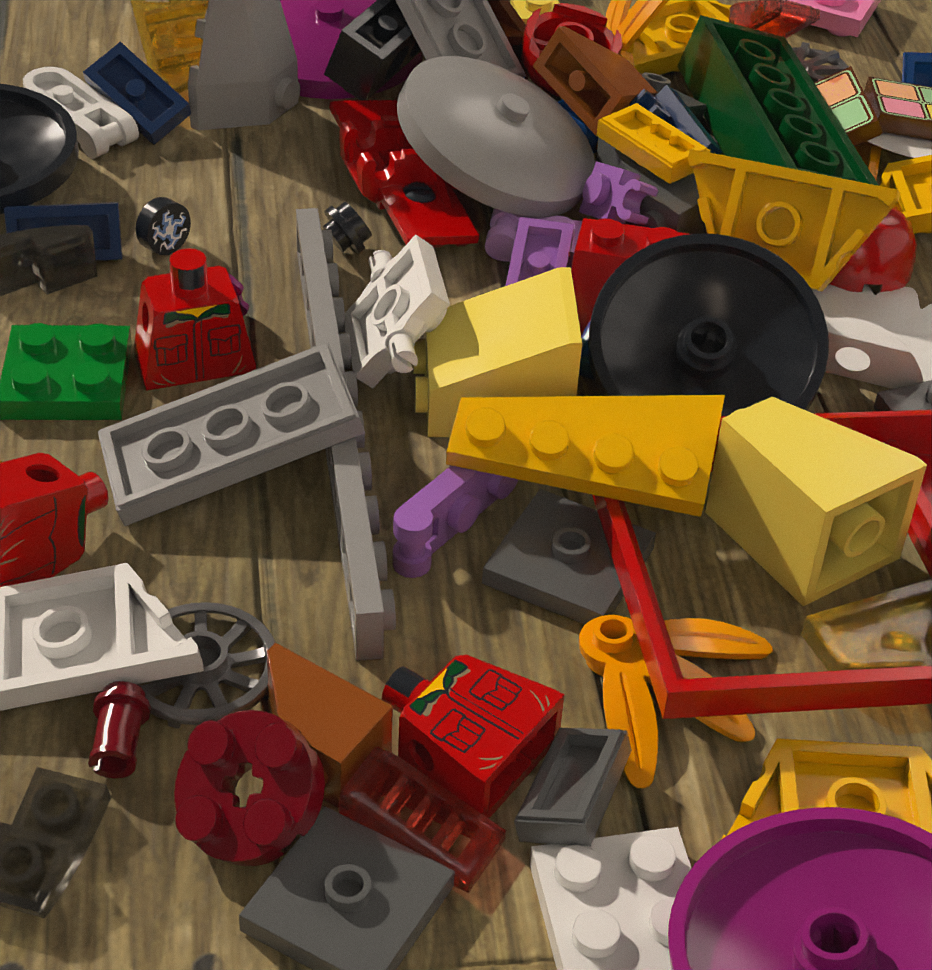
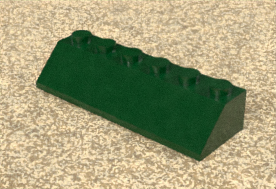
(765, 102)

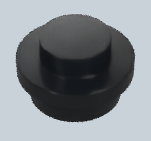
(347, 228)

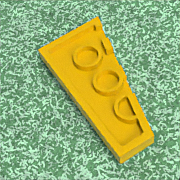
(604, 446)

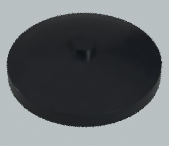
(35, 146)
(708, 322)

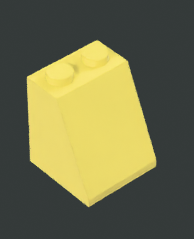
(500, 345)
(811, 497)

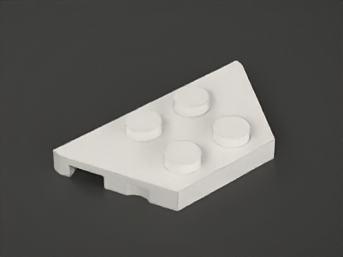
(85, 632)

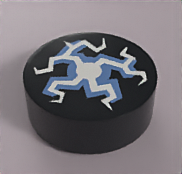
(163, 226)

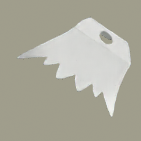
(878, 336)

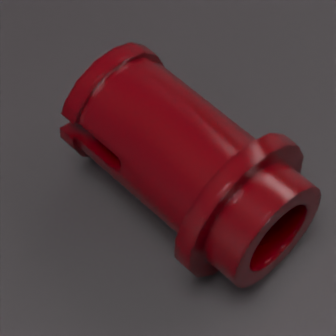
(120, 714)

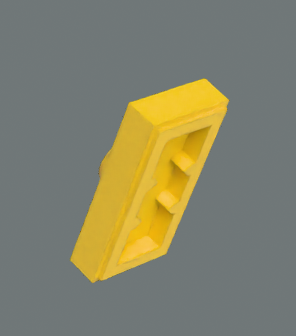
(649, 141)

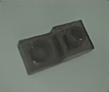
(48, 839)

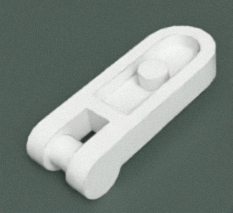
(87, 109)

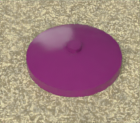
(314, 33)
(808, 896)

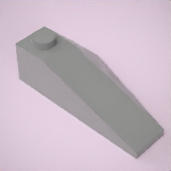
(244, 66)

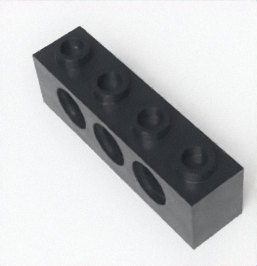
(372, 50)

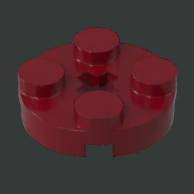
(271, 819)

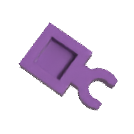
(615, 194)

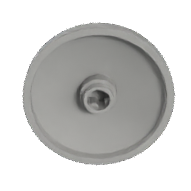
(495, 136)

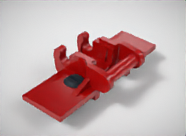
(397, 177)

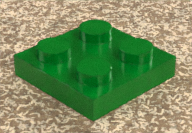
(65, 372)

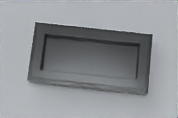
(573, 786)

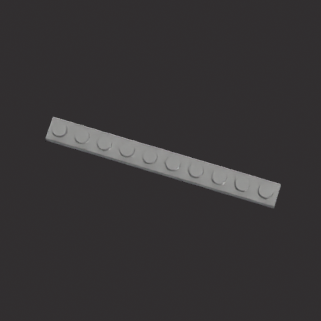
(349, 471)

